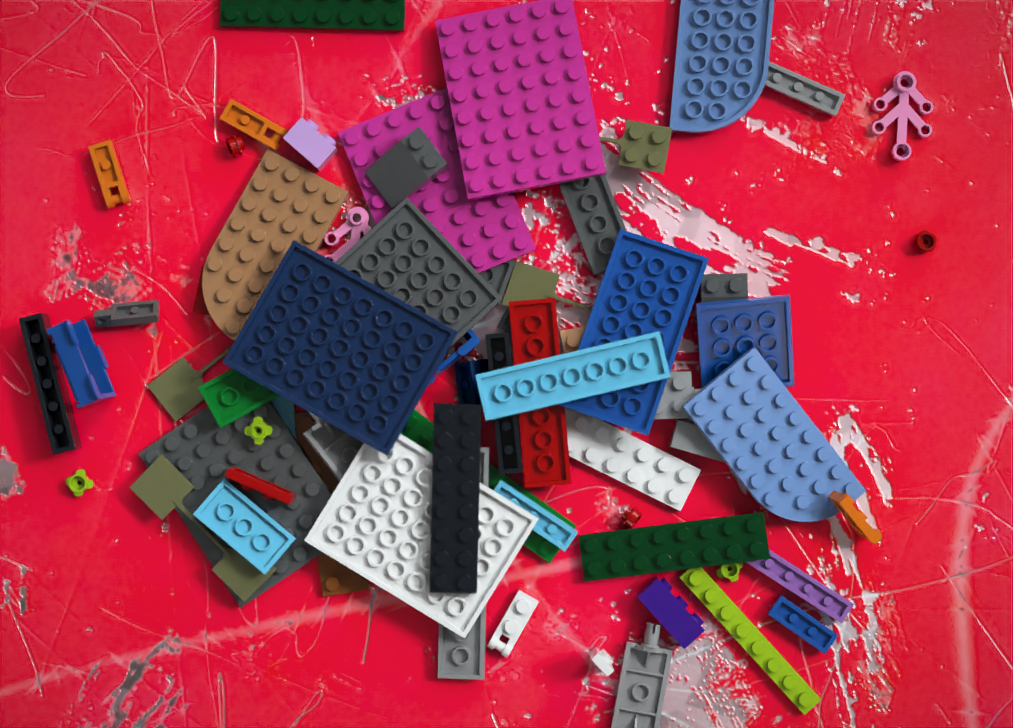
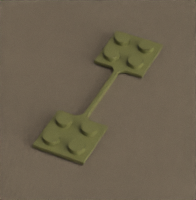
(643, 146)
(534, 283)
(179, 386)
(163, 490)

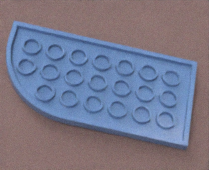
(719, 62)
(771, 441)

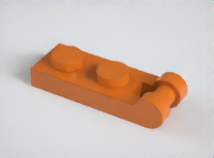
(252, 124)
(109, 173)
(855, 516)

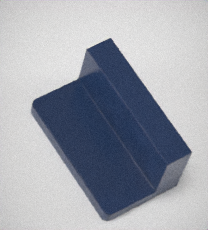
(466, 380)

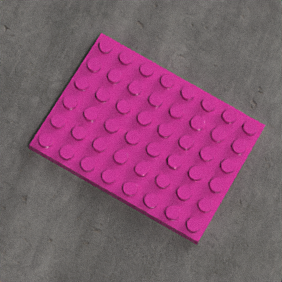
(520, 98)
(481, 229)

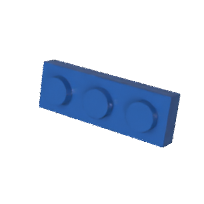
(802, 624)

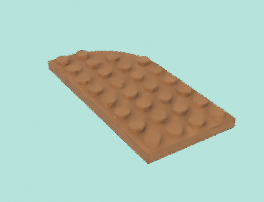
(274, 209)

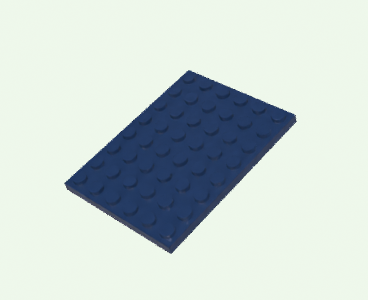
(340, 347)

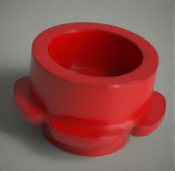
(235, 145)
(929, 237)
(631, 517)

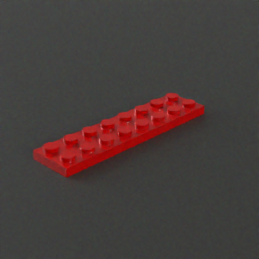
(541, 430)

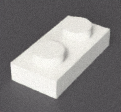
(602, 660)

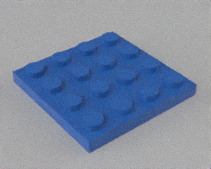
(735, 326)

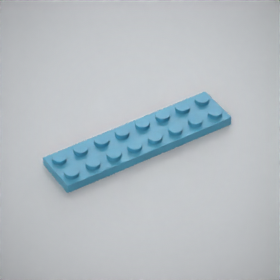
(572, 376)

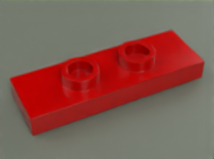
(251, 482)

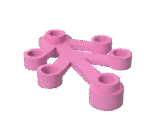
(903, 112)
(349, 225)

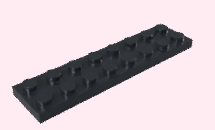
(455, 498)

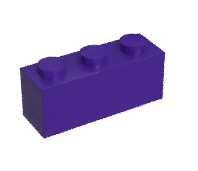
(671, 611)

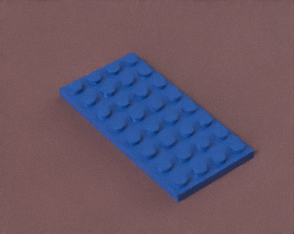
(641, 293)

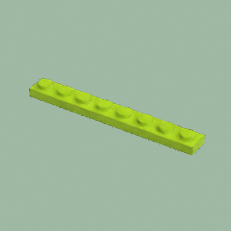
(750, 639)

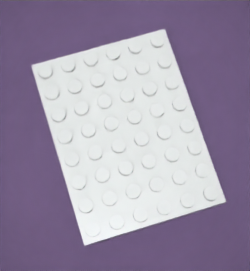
(383, 532)

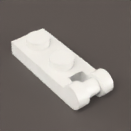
(513, 622)

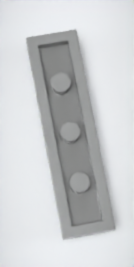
(804, 89)

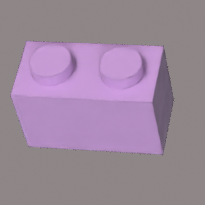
(311, 143)

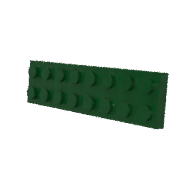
(315, 14)
(674, 546)

